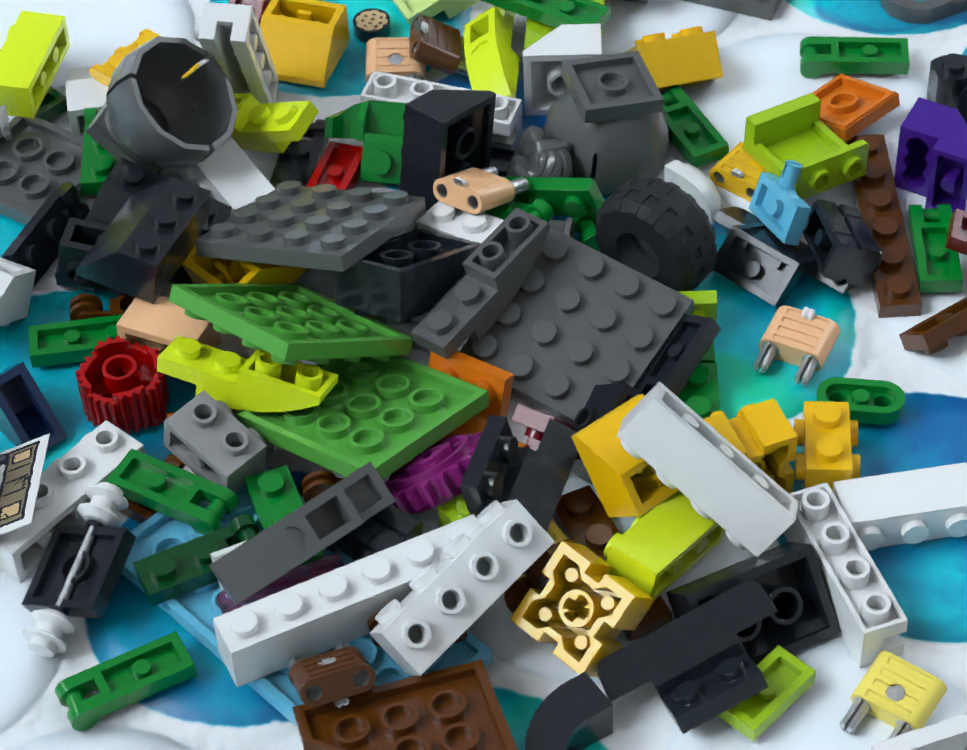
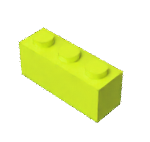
(31, 60)
(662, 545)

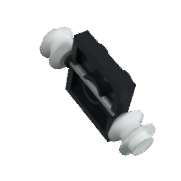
(78, 570)

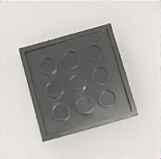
(311, 226)
(579, 327)

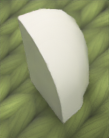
(696, 184)

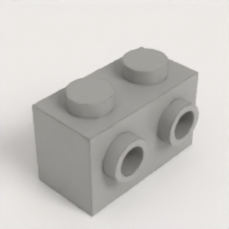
(214, 442)

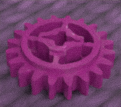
(433, 474)

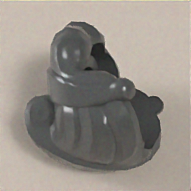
(541, 156)

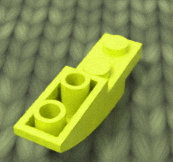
(489, 54)
(270, 125)
(246, 383)

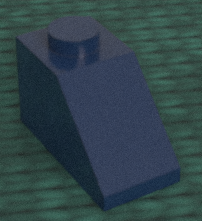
(25, 410)

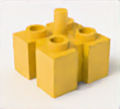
(763, 437)
(581, 608)

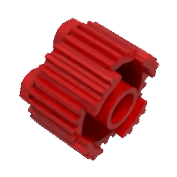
(123, 385)

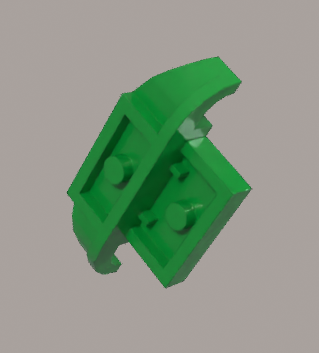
(381, 130)

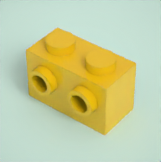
(826, 444)

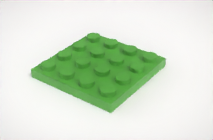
(290, 322)
(373, 415)

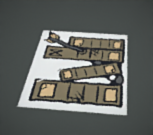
(20, 481)

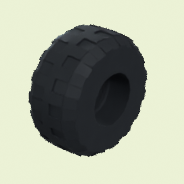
(657, 233)

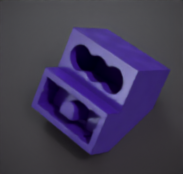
(933, 155)

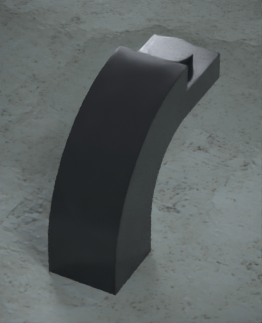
(571, 717)

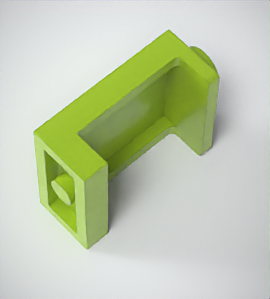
(797, 134)

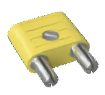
(895, 695)

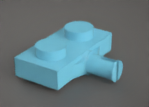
(779, 205)

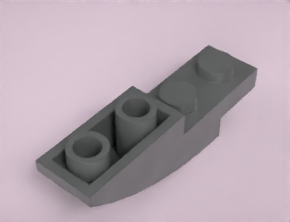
(490, 284)
(302, 533)

